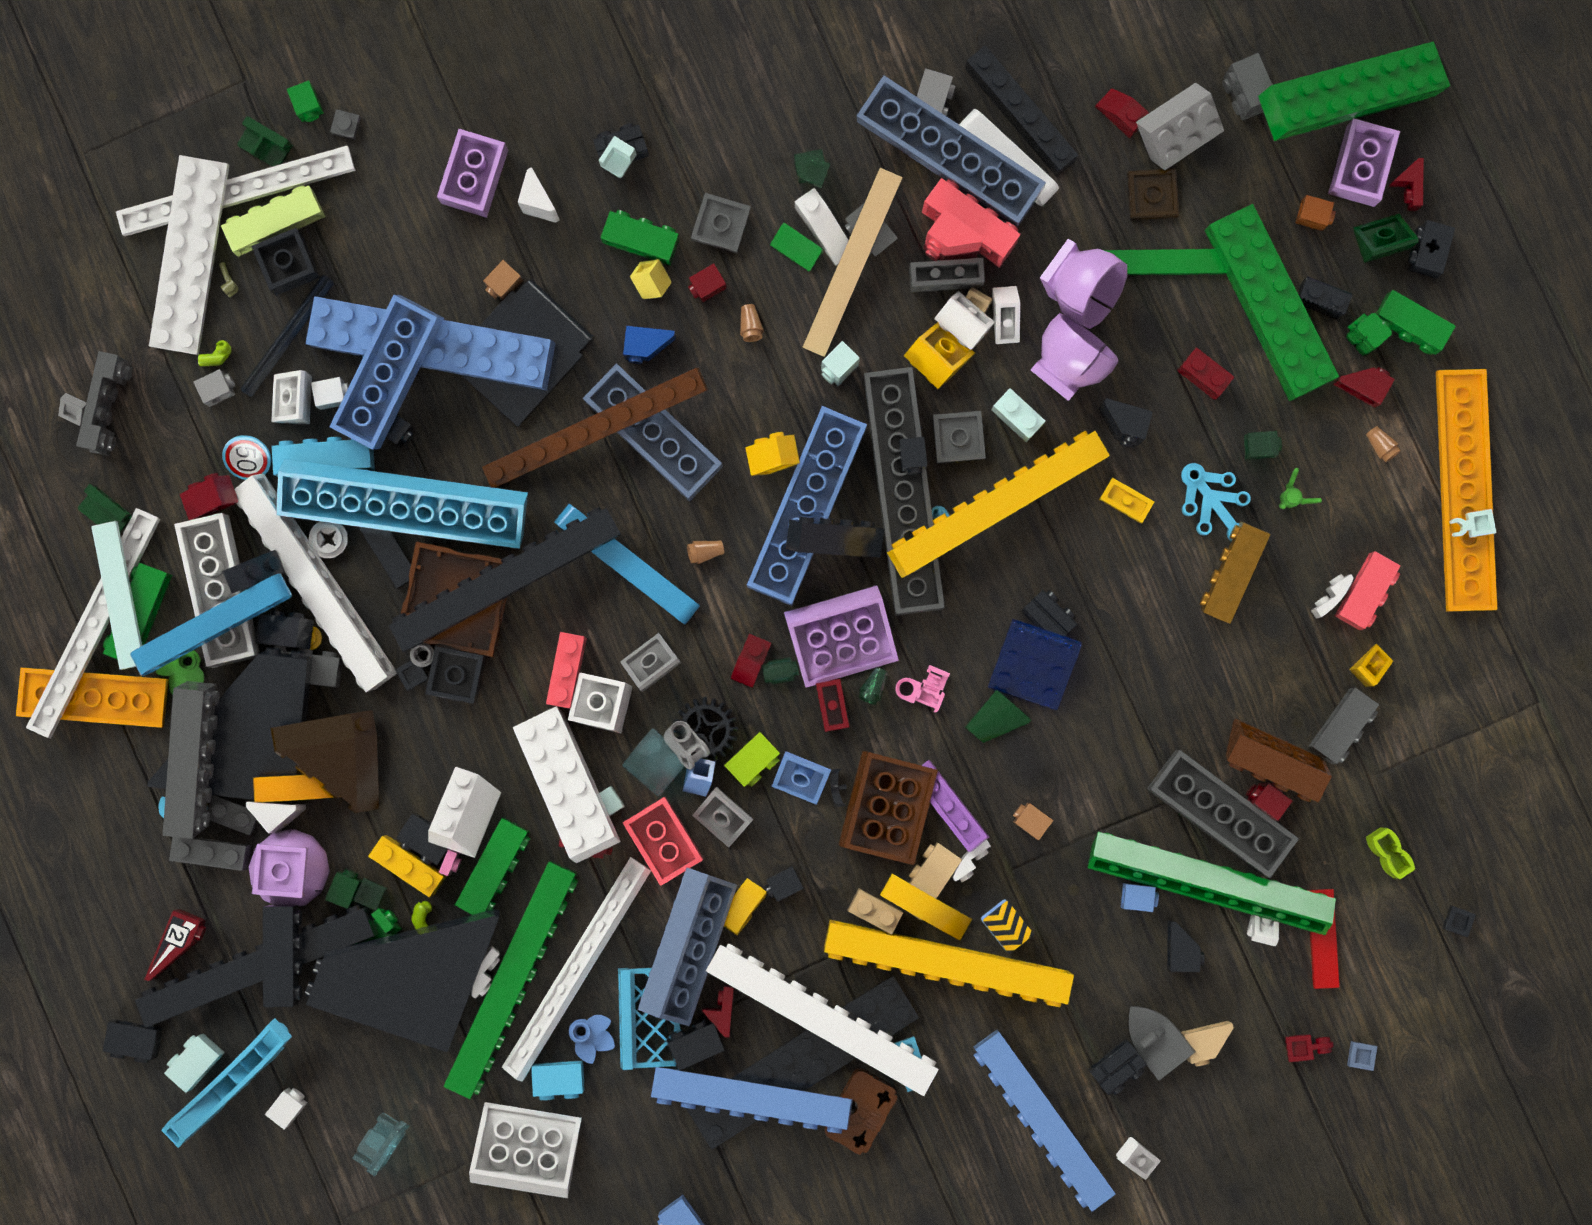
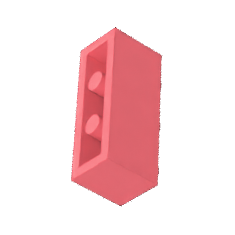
(1368, 591)
(566, 669)

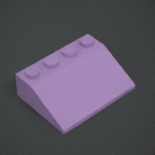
(841, 636)

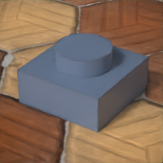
(1362, 1056)

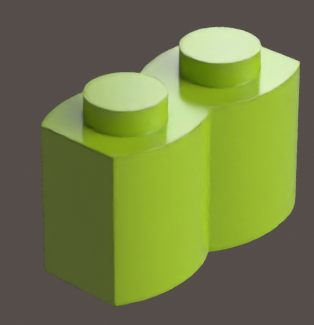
(1393, 859)

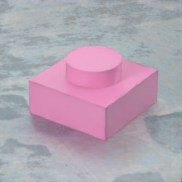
(451, 863)

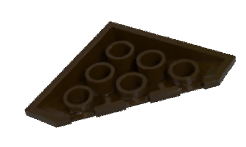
(337, 753)

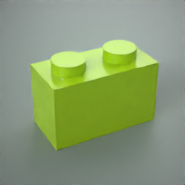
(752, 760)

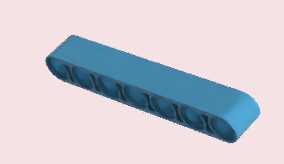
(638, 572)
(210, 624)

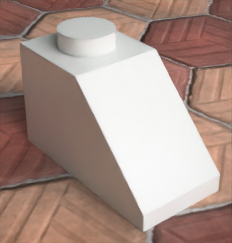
(1006, 314)

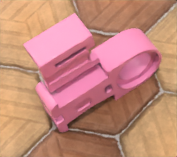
(929, 692)

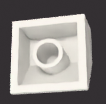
(600, 702)

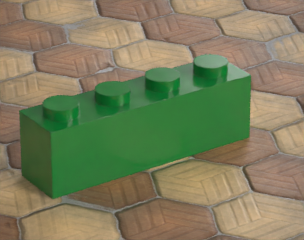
(148, 591)
(493, 867)

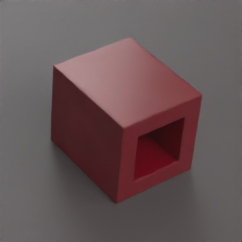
(706, 283)

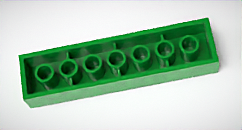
(1353, 91)
(1271, 302)

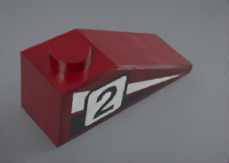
(179, 936)

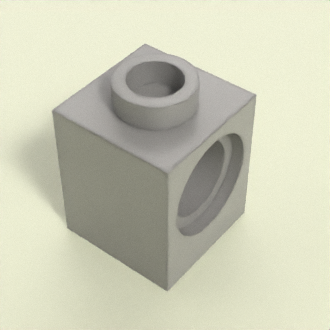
(215, 387)

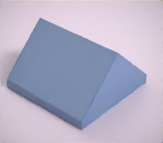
(801, 777)

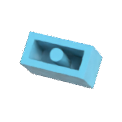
(558, 1079)

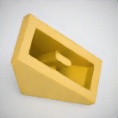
(1371, 666)

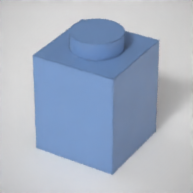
(699, 778)
(1139, 897)

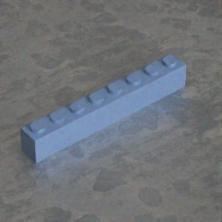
(751, 1098)
(1044, 1120)

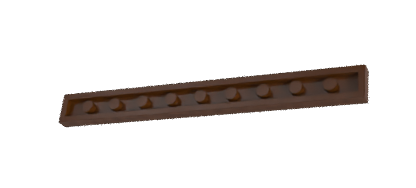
(595, 428)

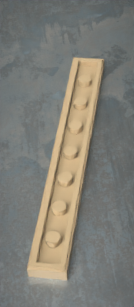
(852, 262)

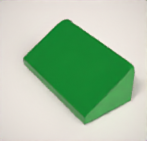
(796, 247)

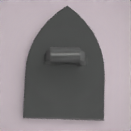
(1157, 1041)

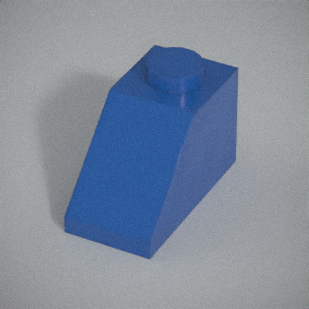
(645, 343)

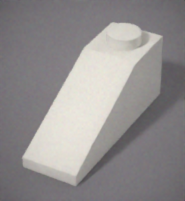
(822, 224)

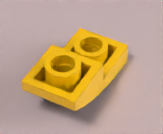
(743, 905)

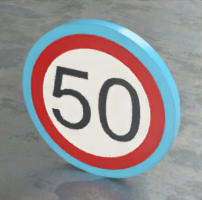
(246, 456)

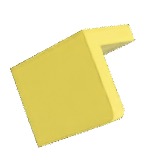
(650, 279)

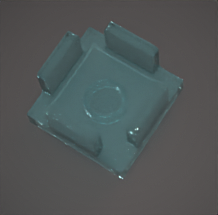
(380, 1143)

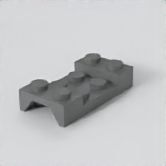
(108, 372)

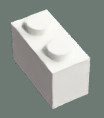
(964, 320)

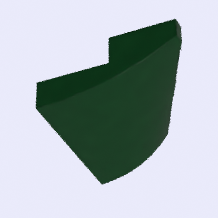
(996, 718)

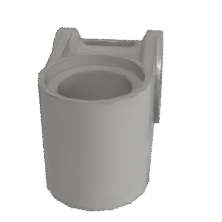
(688, 744)

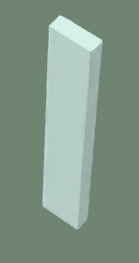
(117, 591)

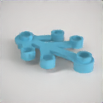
(1211, 498)

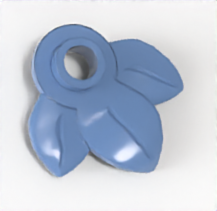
(595, 1038)

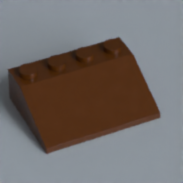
(1277, 761)
(888, 807)

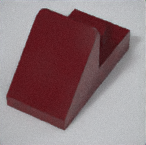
(1413, 180)
(750, 660)
(722, 1017)

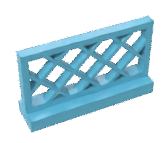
(628, 1023)

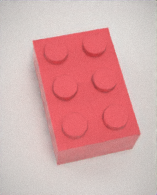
(663, 841)

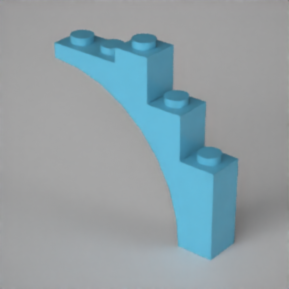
(228, 1083)

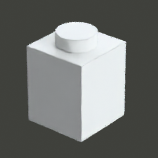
(329, 392)
(286, 1107)

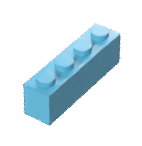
(333, 452)

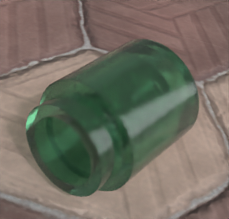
(780, 670)

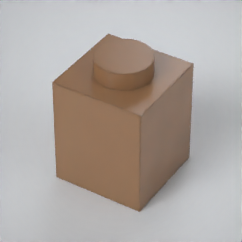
(502, 281)
(1032, 820)

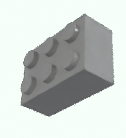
(1180, 126)

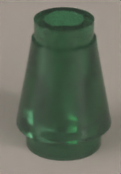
(873, 687)

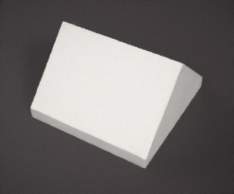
(534, 199)
(291, 397)
(274, 815)

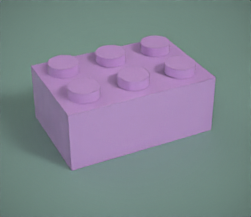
(1364, 162)
(472, 173)

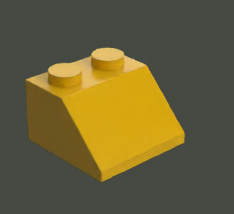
(938, 355)

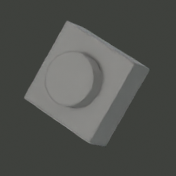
(72, 409)

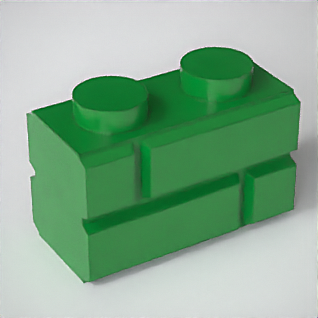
(1367, 333)

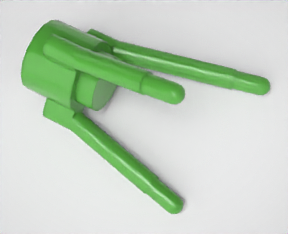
(1292, 496)

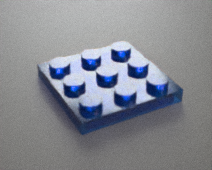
(1034, 664)

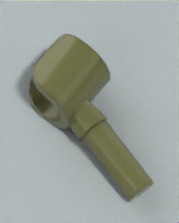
(229, 287)

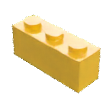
(407, 866)

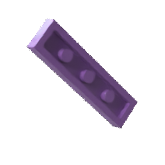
(956, 813)

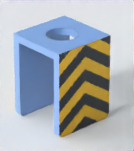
(1007, 926)

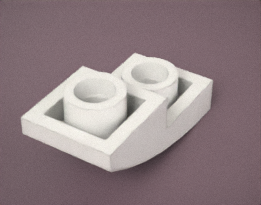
(1337, 590)
(966, 866)
(482, 980)

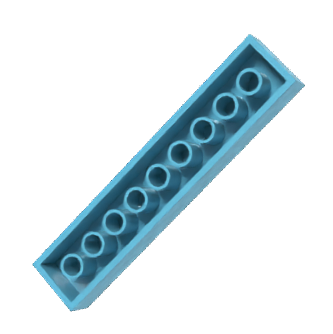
(401, 503)

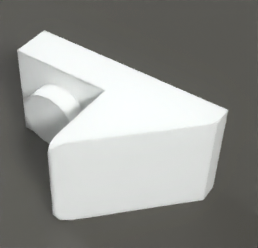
(1263, 930)
(1137, 1158)

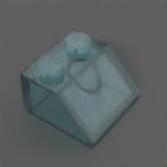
(654, 763)

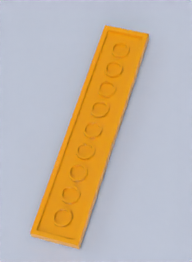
(1465, 487)

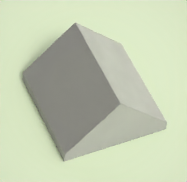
(650, 662)
(722, 817)

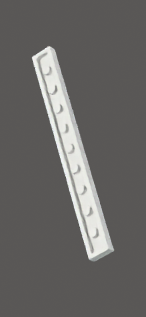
(246, 187)
(88, 633)
(576, 969)

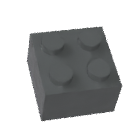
(1245, 82)

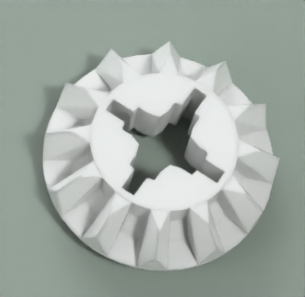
(317, 539)

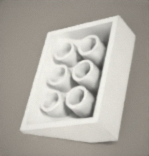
(525, 1150)

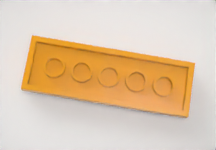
(100, 698)

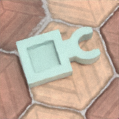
(1476, 523)

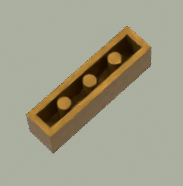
(1235, 572)

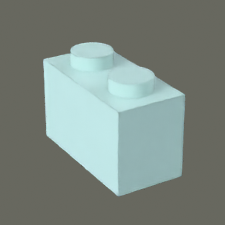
(839, 364)
(1018, 415)
(194, 1062)

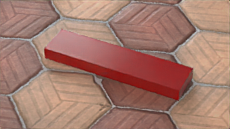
(1324, 953)

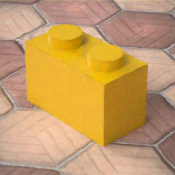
(772, 454)

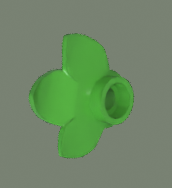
(180, 672)

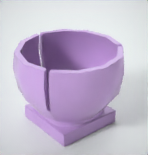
(1081, 274)
(1072, 357)
(288, 868)

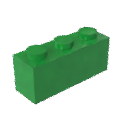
(640, 237)
(1415, 323)

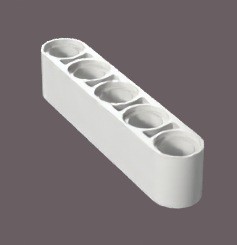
(989, 133)

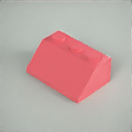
(952, 239)

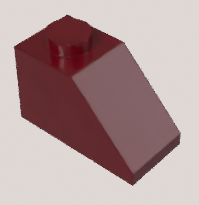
(1122, 111)
(1367, 385)

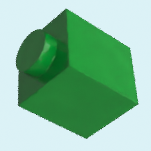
(305, 101)

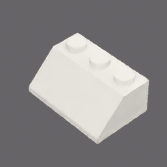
(464, 813)

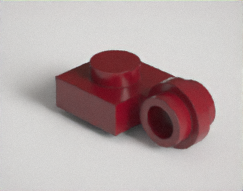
(1301, 1047)

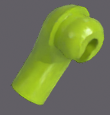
(218, 357)
(419, 914)

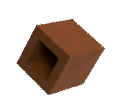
(1315, 213)

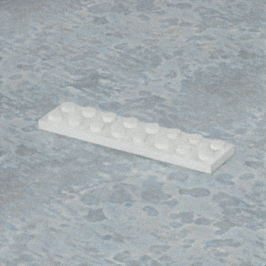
(189, 255)

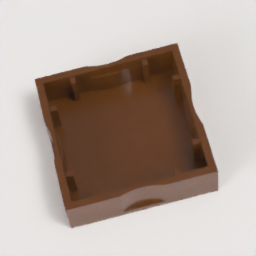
(440, 569)

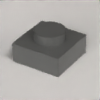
(345, 124)

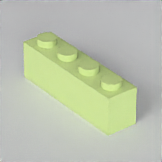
(275, 218)

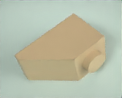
(1207, 1041)

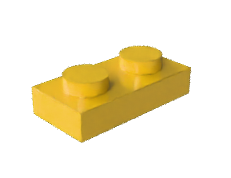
(1126, 500)

